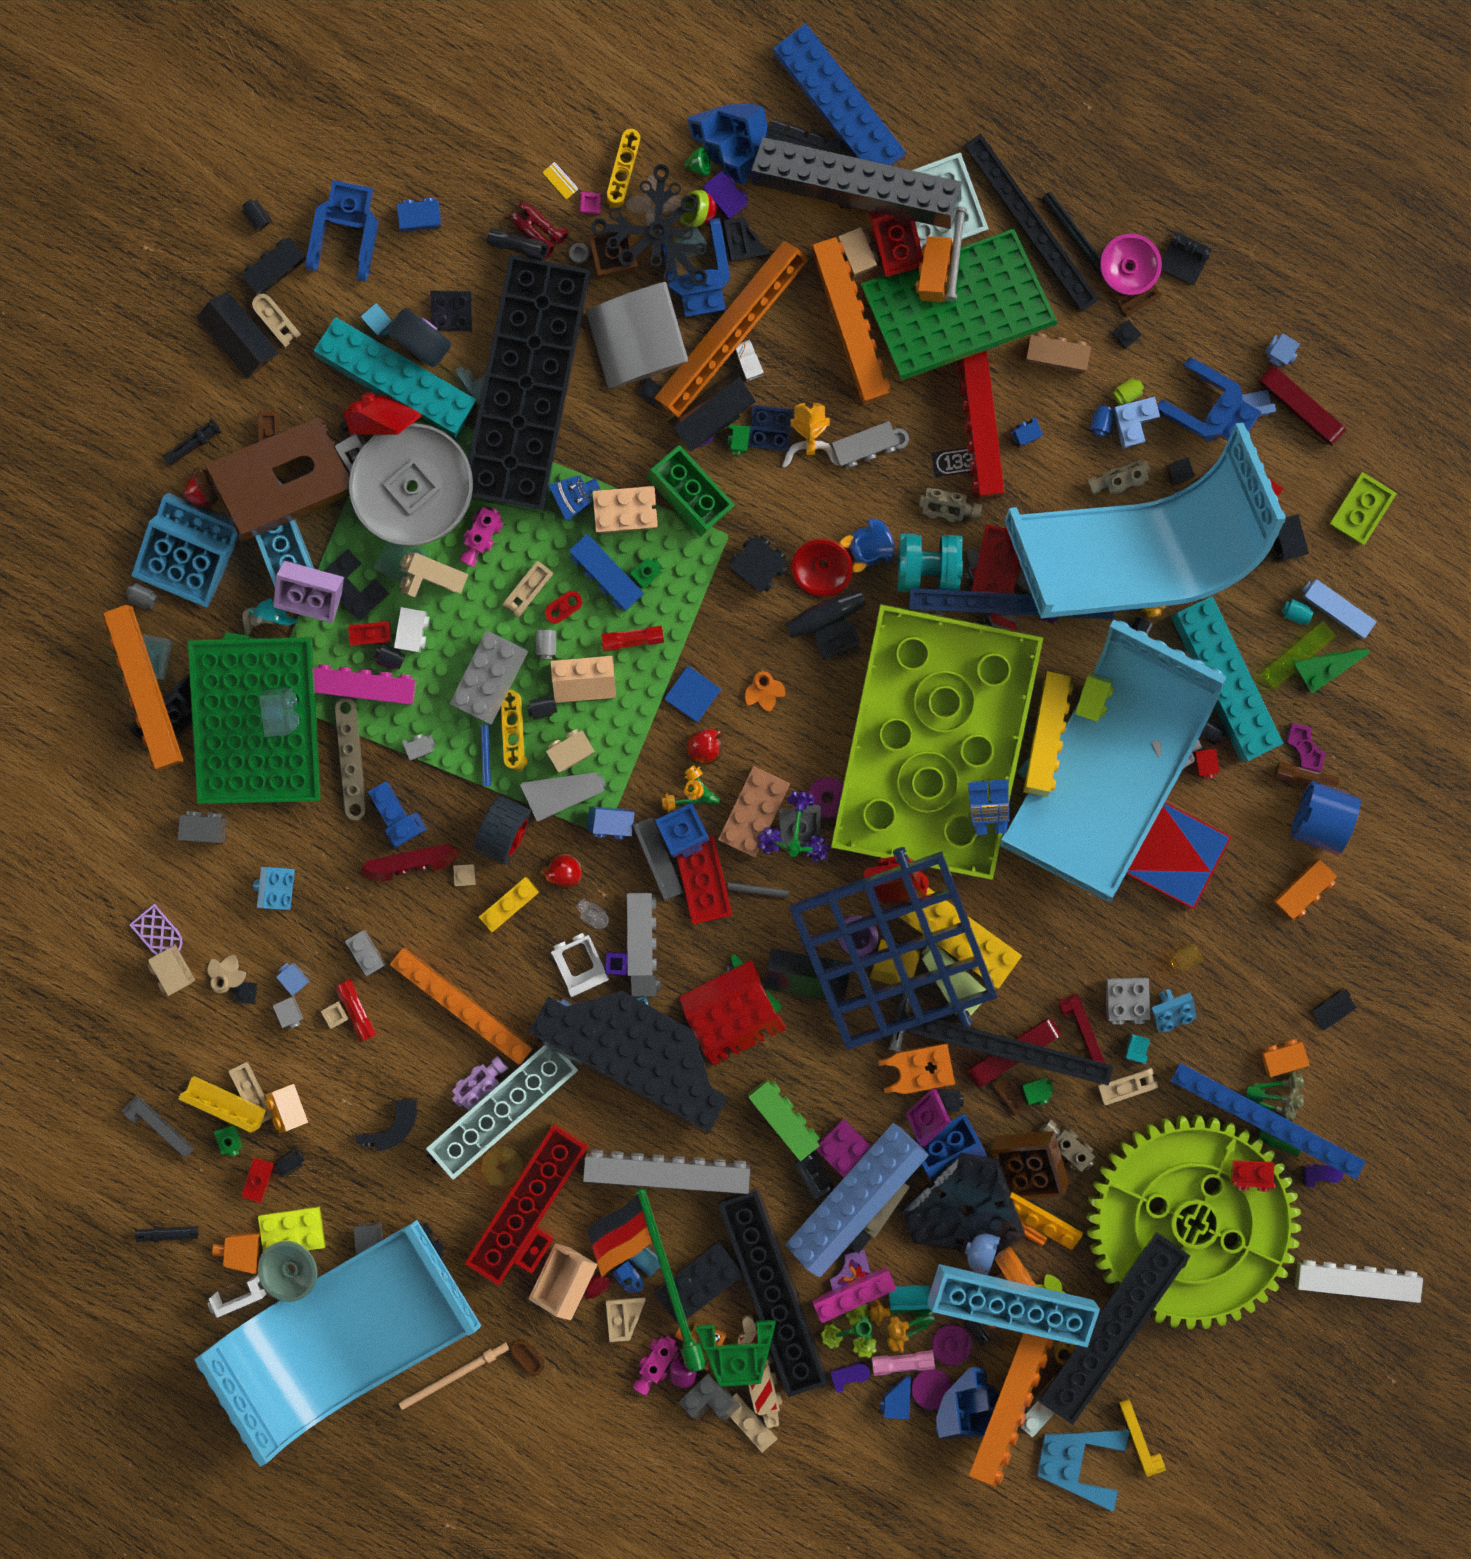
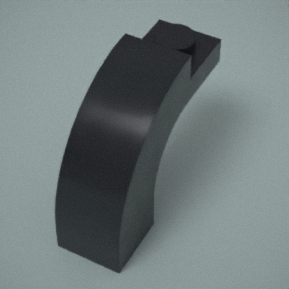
(404, 1122)

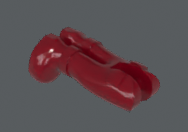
(535, 217)

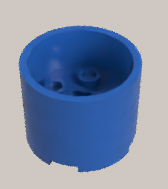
(1325, 818)

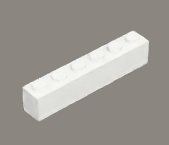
(1358, 1282)

